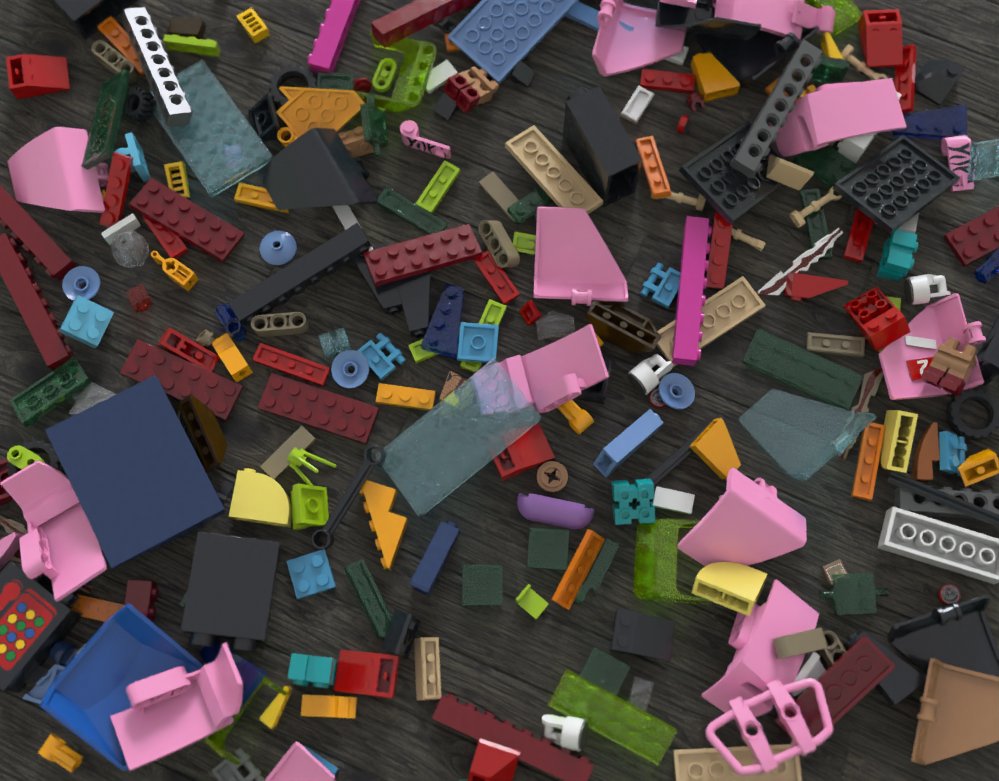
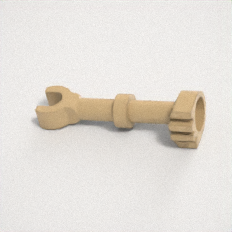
(861, 66)
(699, 203)
(798, 217)
(756, 243)

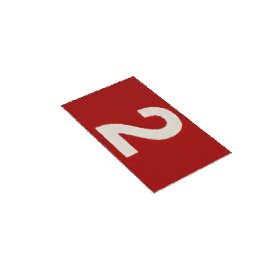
(917, 367)

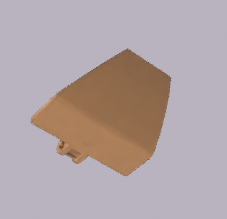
(955, 713)

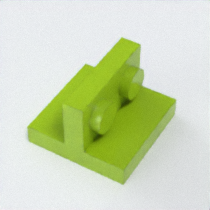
(309, 506)

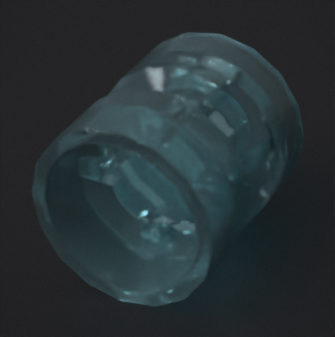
(334, 342)

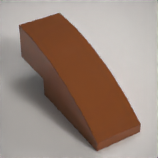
(926, 455)

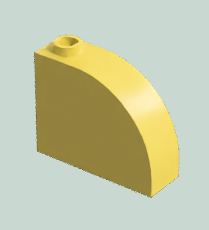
(897, 440)
(260, 500)
(730, 585)

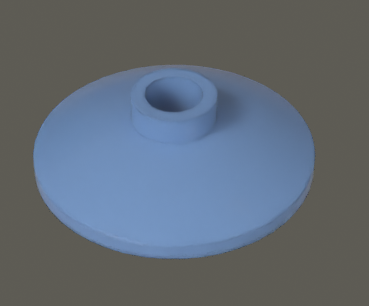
(282, 254)
(76, 278)
(341, 366)
(681, 386)

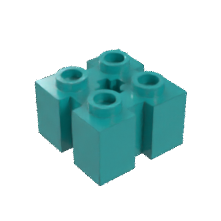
(897, 255)
(624, 493)
(312, 669)

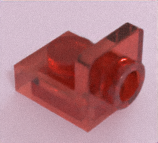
(139, 298)

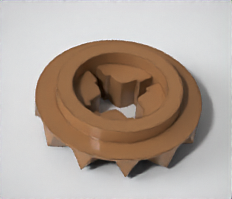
(549, 468)

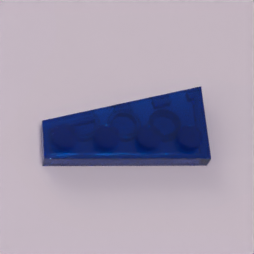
(936, 123)
(444, 327)
(248, 672)

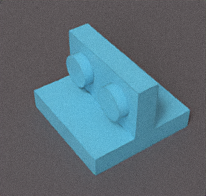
(135, 151)

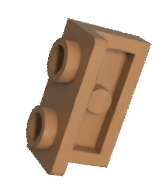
(355, 142)

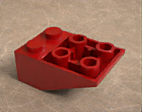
(881, 38)
(37, 75)
(877, 318)
(523, 454)
(367, 673)

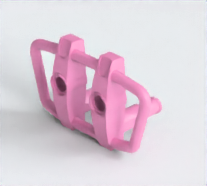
(801, 742)

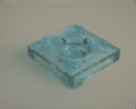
(982, 160)

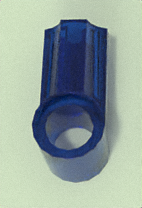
(988, 269)
(230, 321)

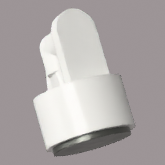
(918, 289)
(644, 378)
(573, 733)

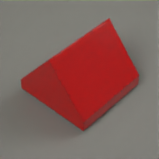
(530, 313)

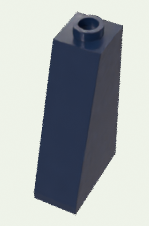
(435, 558)

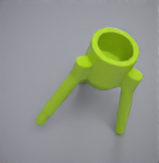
(298, 458)

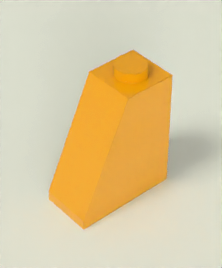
(713, 78)
(716, 448)

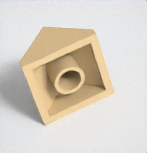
(787, 173)

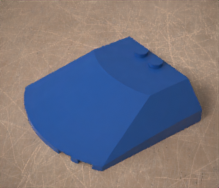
(97, 678)

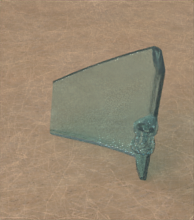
(801, 431)

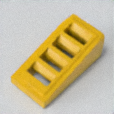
(258, 35)
(829, 47)
(177, 166)
(274, 711)

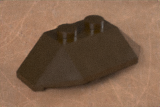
(623, 326)
(202, 432)

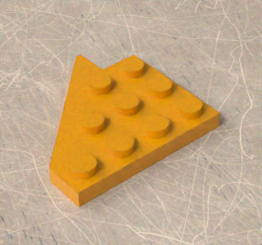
(318, 108)

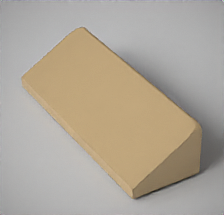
(427, 668)

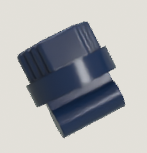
(62, 653)

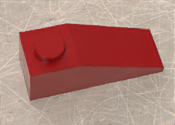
(807, 286)
(185, 348)

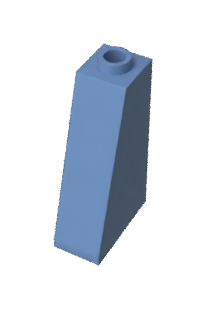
(627, 443)

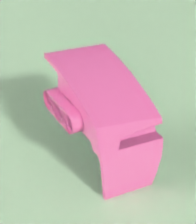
(840, 113)
(558, 370)
(58, 531)
(755, 655)
(177, 709)

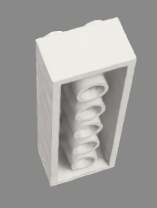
(940, 544)

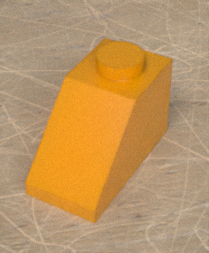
(979, 467)

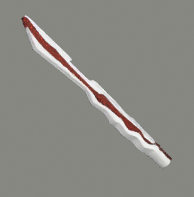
(802, 263)

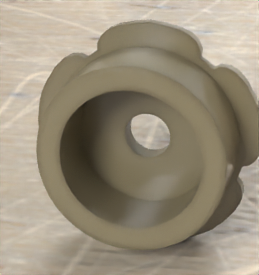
(205, 338)

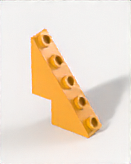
(387, 525)

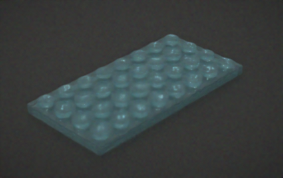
(218, 139)
(458, 437)

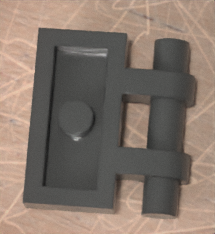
(229, 771)

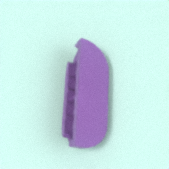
(554, 511)

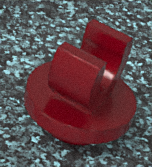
(362, 85)
(692, 99)

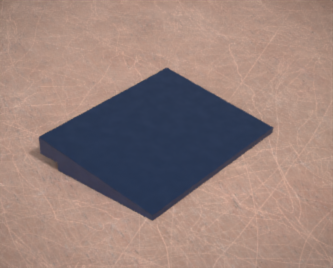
(135, 472)

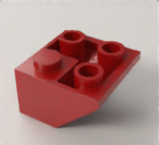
(493, 762)

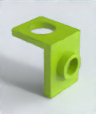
(531, 602)

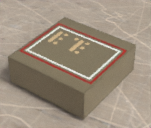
(833, 568)

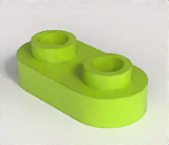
(384, 76)
(24, 458)

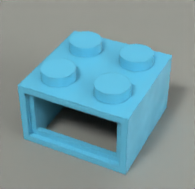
(86, 321)

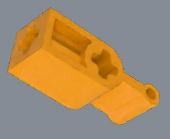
(180, 275)
(231, 357)
(328, 706)

